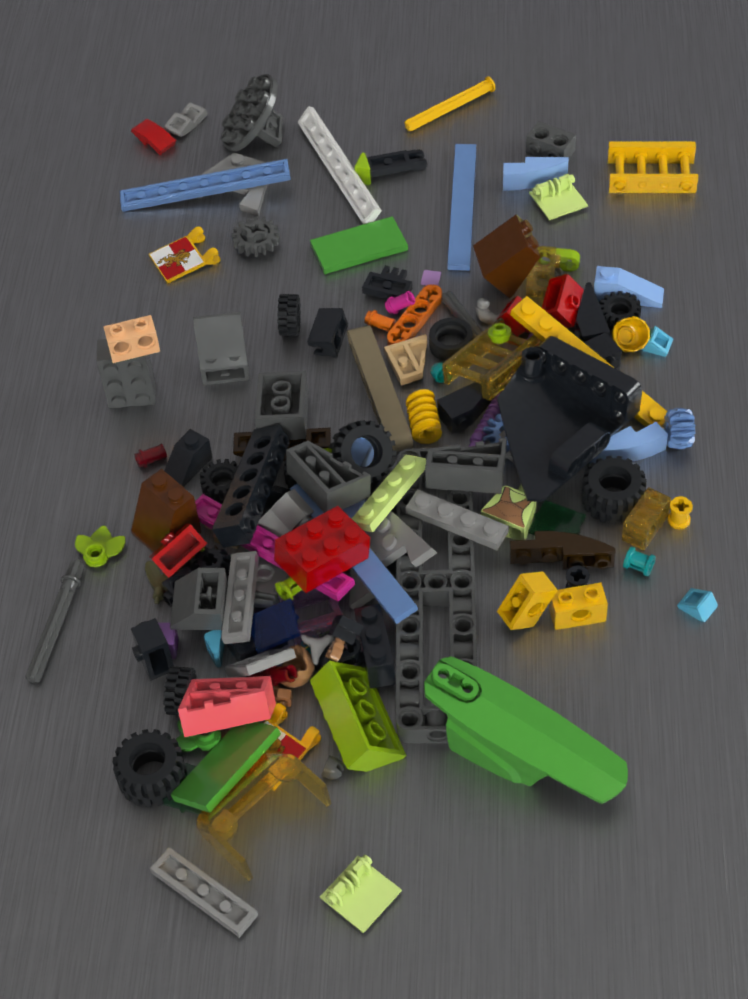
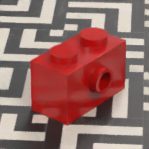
(563, 299)
(177, 549)

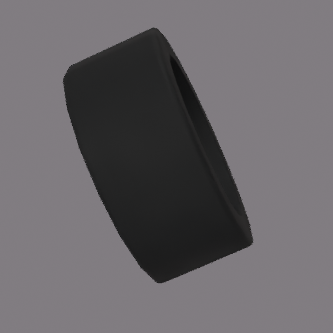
(445, 327)

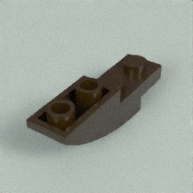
(564, 547)

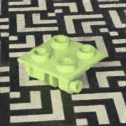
(558, 197)
(360, 893)

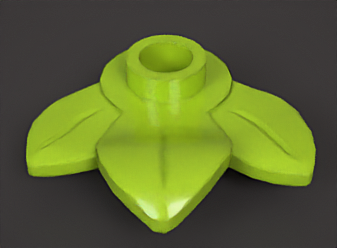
(100, 545)

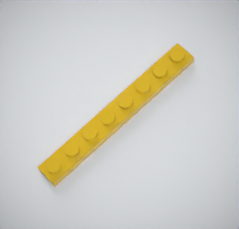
(544, 325)

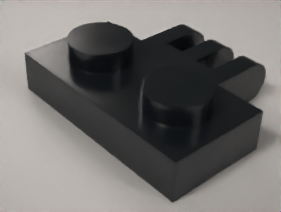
(387, 283)

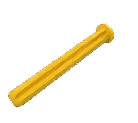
(450, 104)

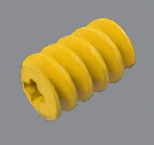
(423, 416)

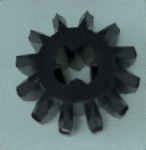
(211, 559)

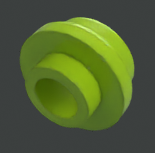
(499, 333)

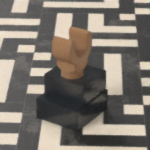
(344, 632)

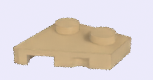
(408, 359)

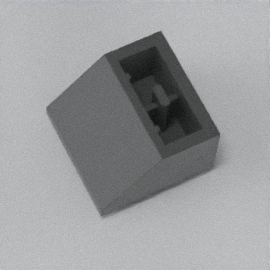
(199, 600)

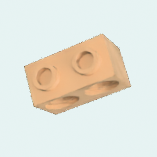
(132, 339)

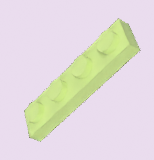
(389, 492)

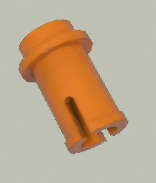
(379, 321)

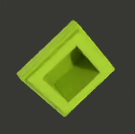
(363, 170)

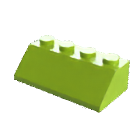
(356, 717)

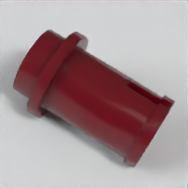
(150, 455)

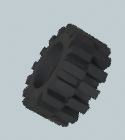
(619, 303)
(289, 315)
(214, 473)
(176, 687)

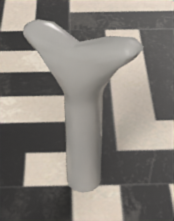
(317, 645)

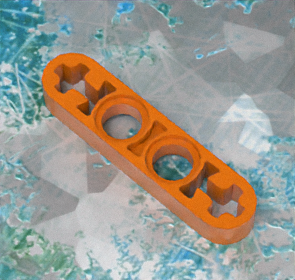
(412, 316)

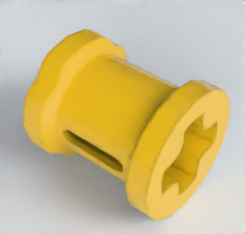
(679, 515)

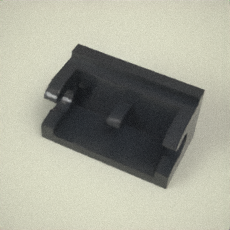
(328, 331)

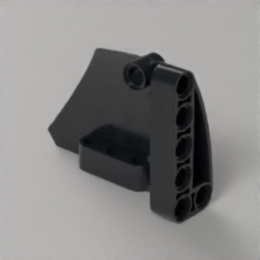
(562, 413)

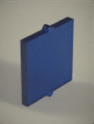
(275, 625)

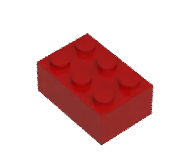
(321, 549)

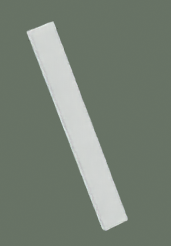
(339, 166)

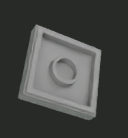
(260, 662)

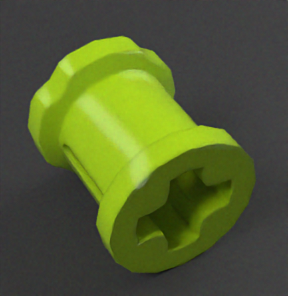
(285, 590)

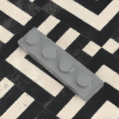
(457, 519)
(240, 597)
(204, 892)

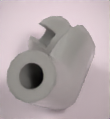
(484, 313)

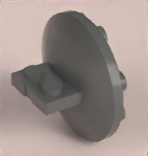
(253, 115)

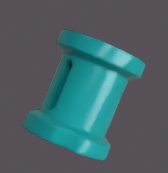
(639, 561)

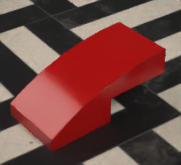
(154, 135)

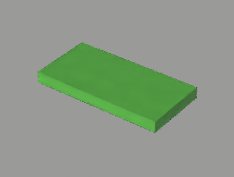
(358, 245)
(225, 765)

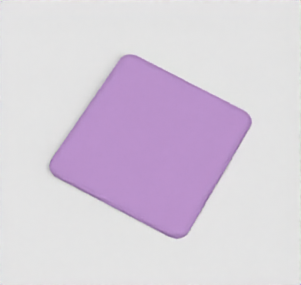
(430, 277)

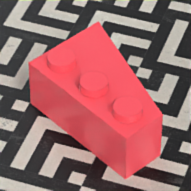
(225, 703)

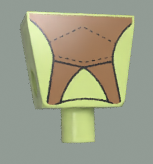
(512, 510)

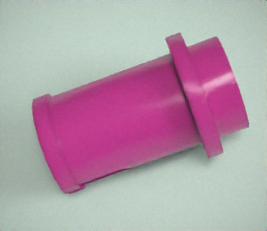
(395, 304)

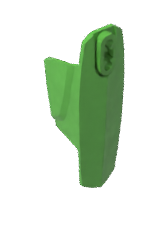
(519, 735)

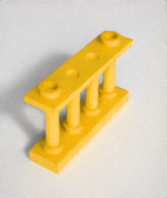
(652, 153)

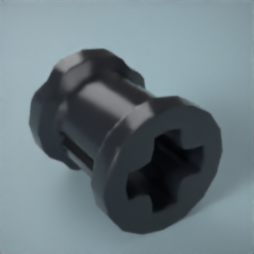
(577, 576)

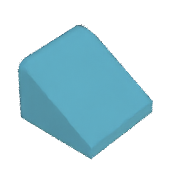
(658, 343)
(698, 604)
(215, 646)

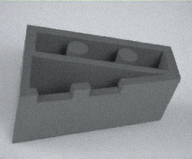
(467, 468)
(325, 478)

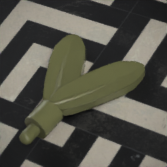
(156, 579)

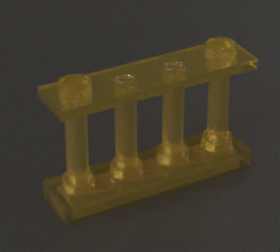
(499, 374)

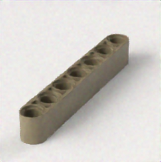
(379, 386)

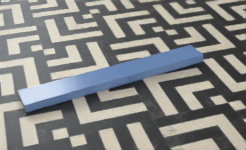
(205, 185)
(462, 207)
(375, 577)

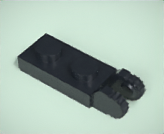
(397, 162)

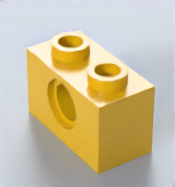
(526, 600)
(578, 606)

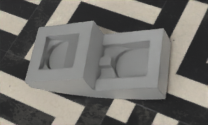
(186, 121)

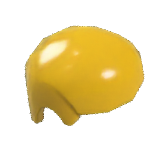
(631, 334)

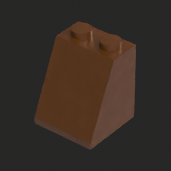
(508, 255)
(161, 509)

